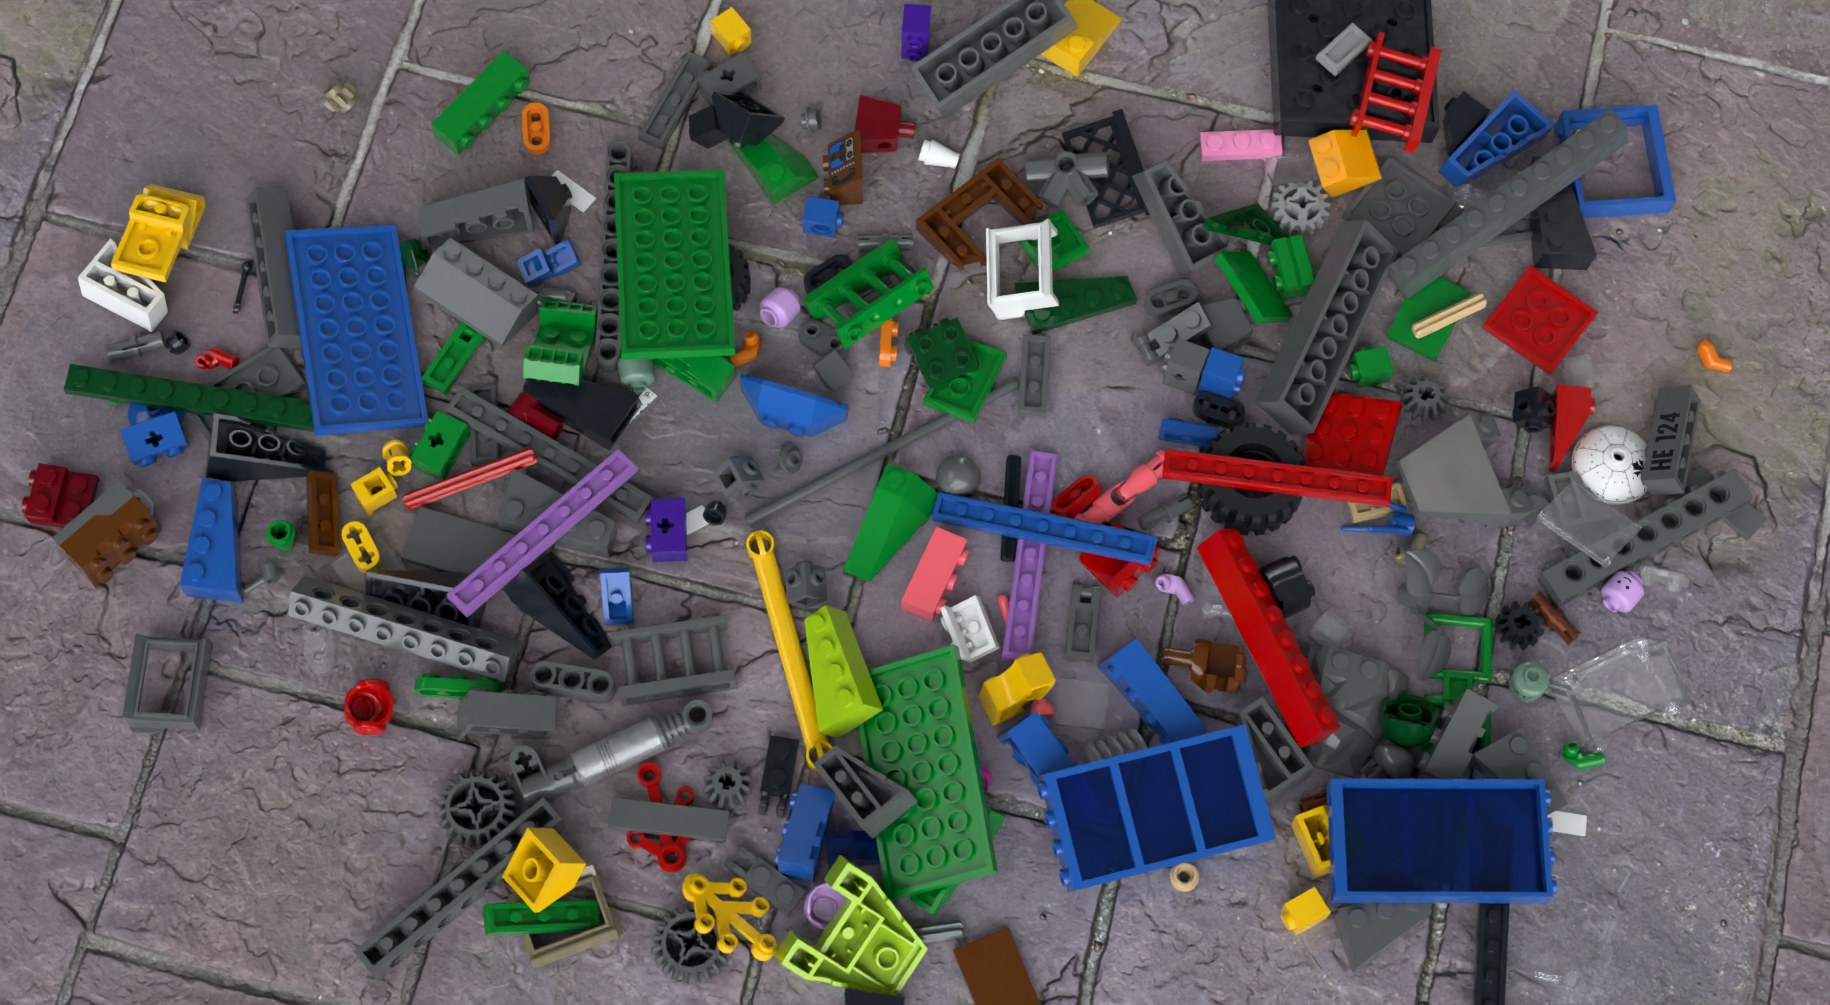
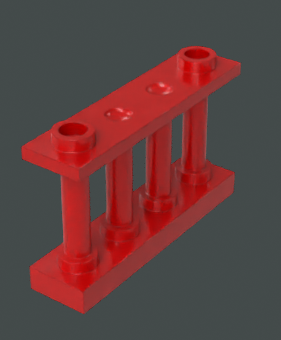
(1420, 87)

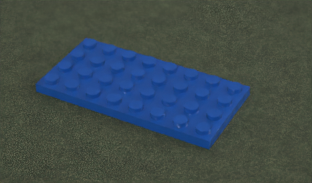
(355, 329)

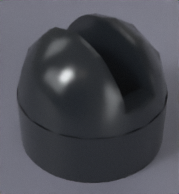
(177, 342)
(719, 514)

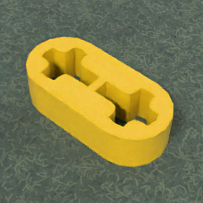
(367, 544)

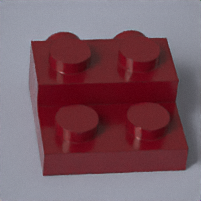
(58, 495)

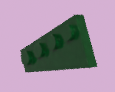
(1078, 300)

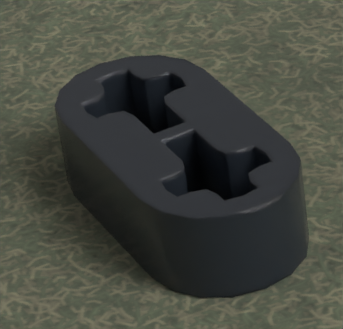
(1218, 410)

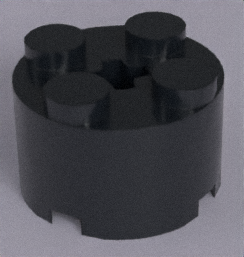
(1288, 585)

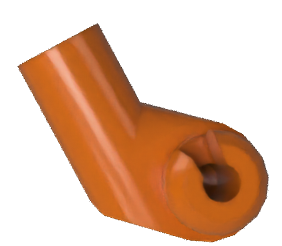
(749, 351)
(1710, 357)

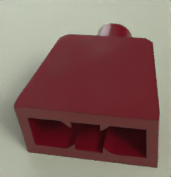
(881, 125)

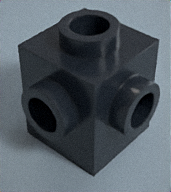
(1533, 409)

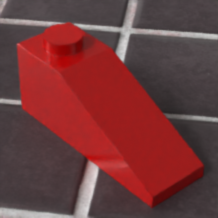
(1572, 409)

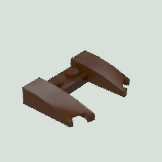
(994, 182)

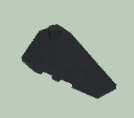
(250, 453)
(421, 592)
(549, 598)

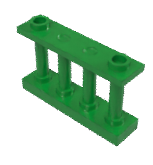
(855, 279)

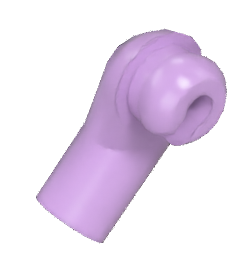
(1175, 585)

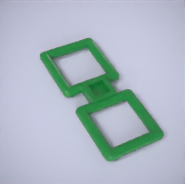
(1457, 681)

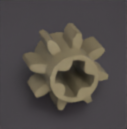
(340, 96)

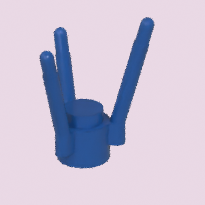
(1397, 523)

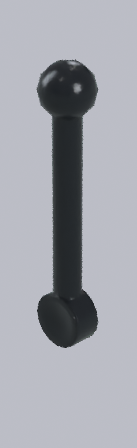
(246, 267)

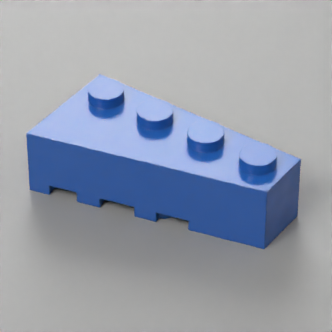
(1499, 138)
(213, 548)
(1151, 693)

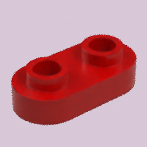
(1077, 496)

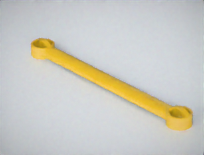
(788, 644)

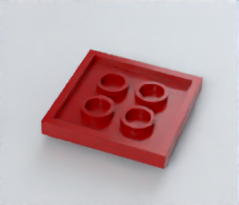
(1540, 320)
(1353, 434)

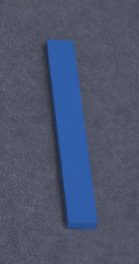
(1044, 528)

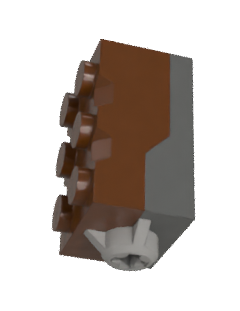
(108, 532)

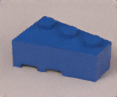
(805, 832)

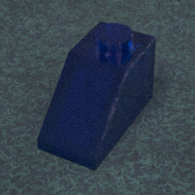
(853, 845)

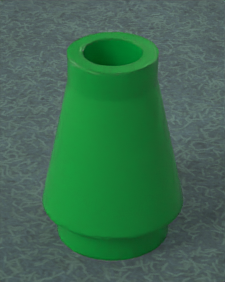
(281, 535)

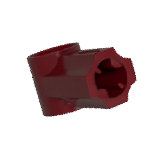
(531, 413)

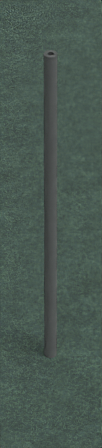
(868, 459)

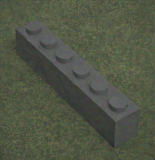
(269, 218)

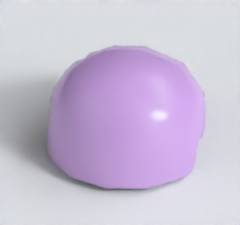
(822, 905)

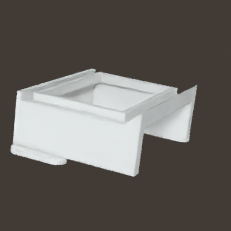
(1015, 304)

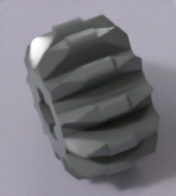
(1422, 388)
(715, 786)

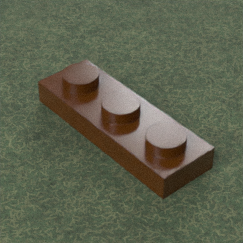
(323, 513)

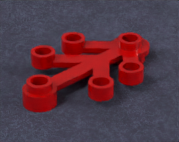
(668, 845)

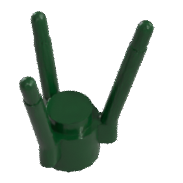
(413, 256)

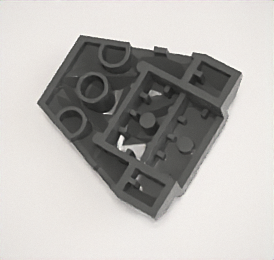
(1354, 691)

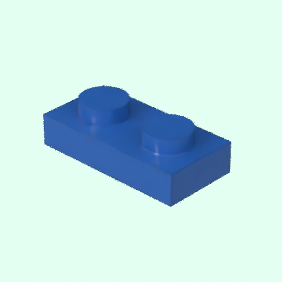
(1187, 433)

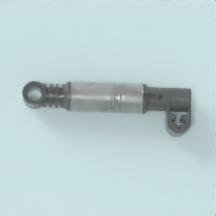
(606, 757)

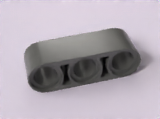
(563, 672)

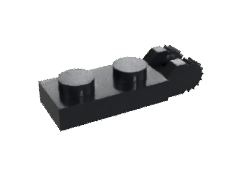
(778, 773)

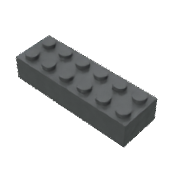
(991, 51)

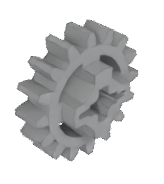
(1311, 204)

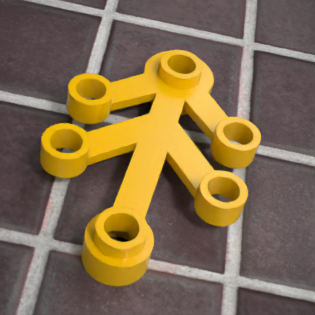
(727, 912)

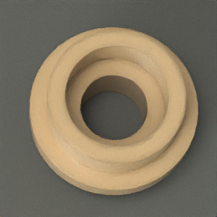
(1190, 870)

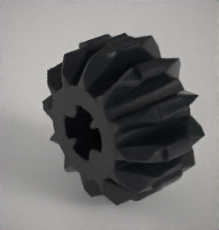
(1530, 627)

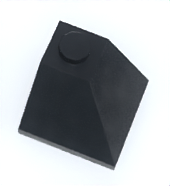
(744, 118)
(550, 203)

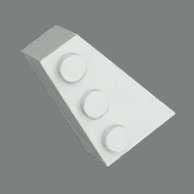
(122, 292)

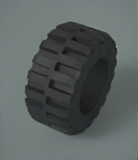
(1242, 511)

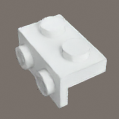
(969, 629)

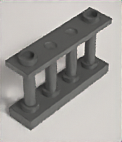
(691, 681)

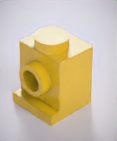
(371, 482)

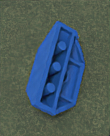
(791, 408)

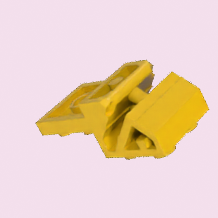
(158, 227)

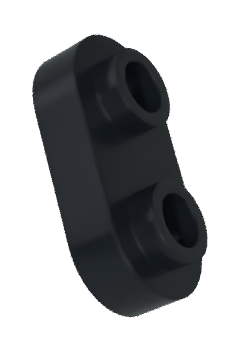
(825, 271)

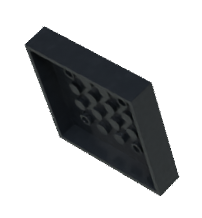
(1296, 71)

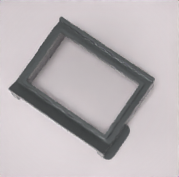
(154, 722)

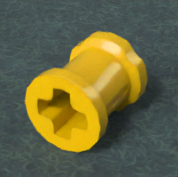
(399, 453)

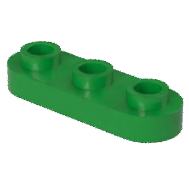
(454, 687)

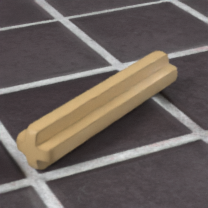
(1448, 315)

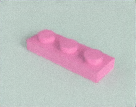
(1239, 145)

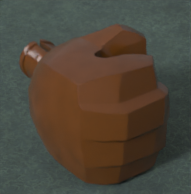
(1212, 665)

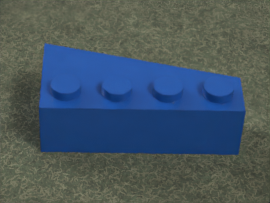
(1036, 746)

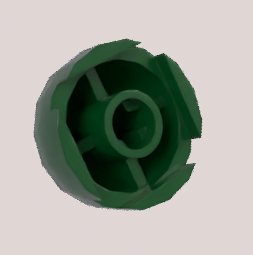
(1408, 720)

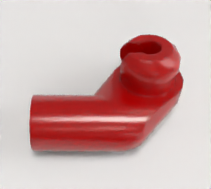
(215, 357)

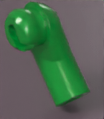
(1579, 759)

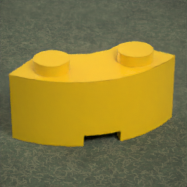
(1023, 681)

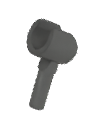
(270, 576)

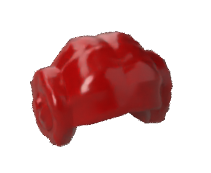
(369, 707)

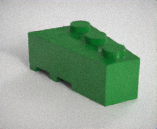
(705, 374)

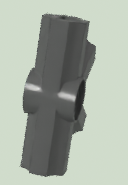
(1075, 180)

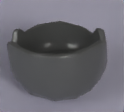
(958, 476)

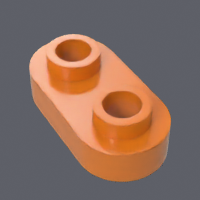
(536, 130)
(888, 351)

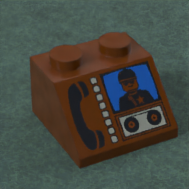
(845, 170)

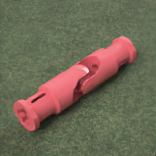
(1139, 481)

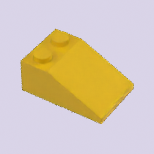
(1094, 28)

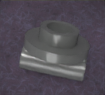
(789, 460)

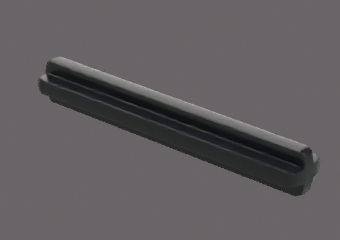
(1011, 498)

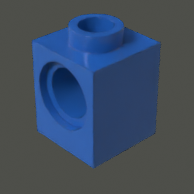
(822, 217)

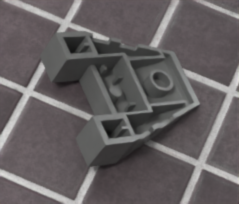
(1455, 478)

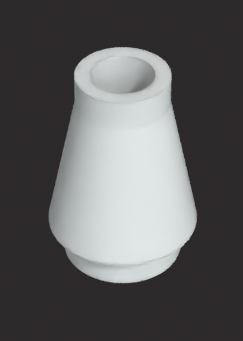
(938, 155)

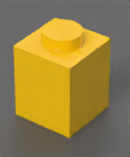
(731, 31)
(1304, 911)

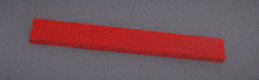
(1277, 477)

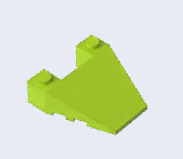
(864, 943)

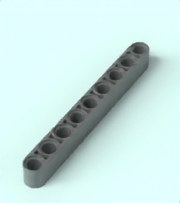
(609, 291)

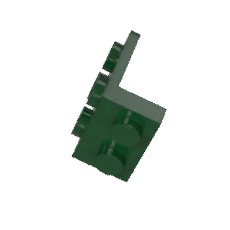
(941, 352)

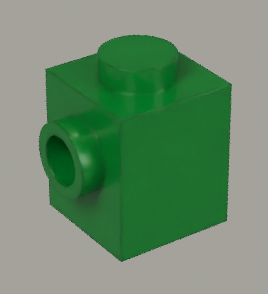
(1370, 367)

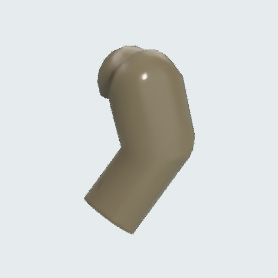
(1418, 542)

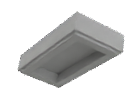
(1343, 49)

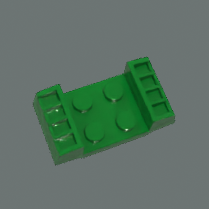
(561, 342)

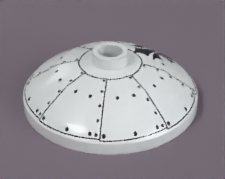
(1605, 476)

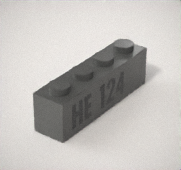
(1671, 440)

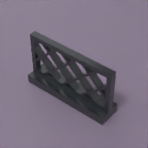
(1128, 156)

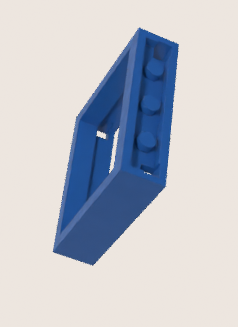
(1649, 118)

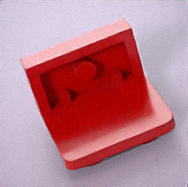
(1115, 573)

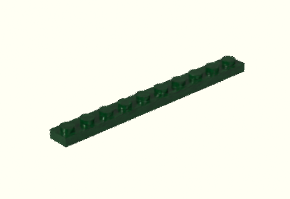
(188, 397)

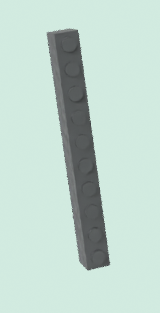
(1509, 203)

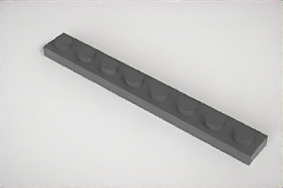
(550, 454)

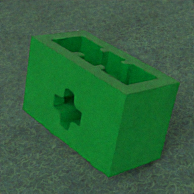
(439, 460)

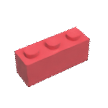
(935, 574)

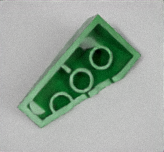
(776, 167)

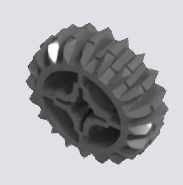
(488, 808)
(679, 968)

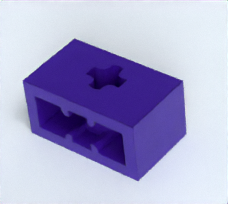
(915, 32)
(670, 545)

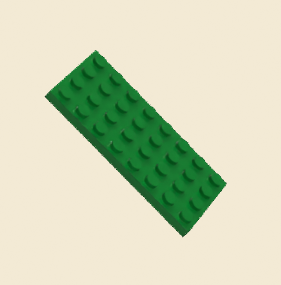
(673, 265)
(930, 749)

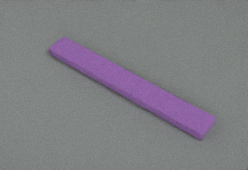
(542, 532)
(1029, 560)

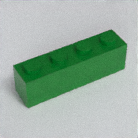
(481, 103)

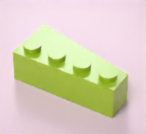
(839, 674)

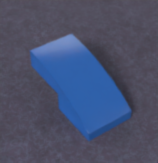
(547, 264)

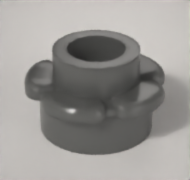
(811, 119)

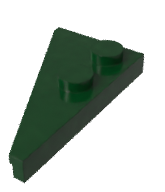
(1246, 223)

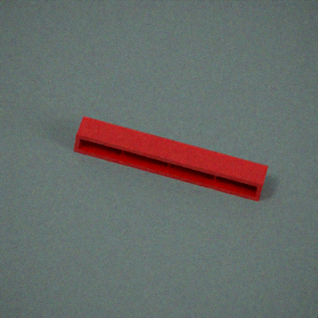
(1268, 637)

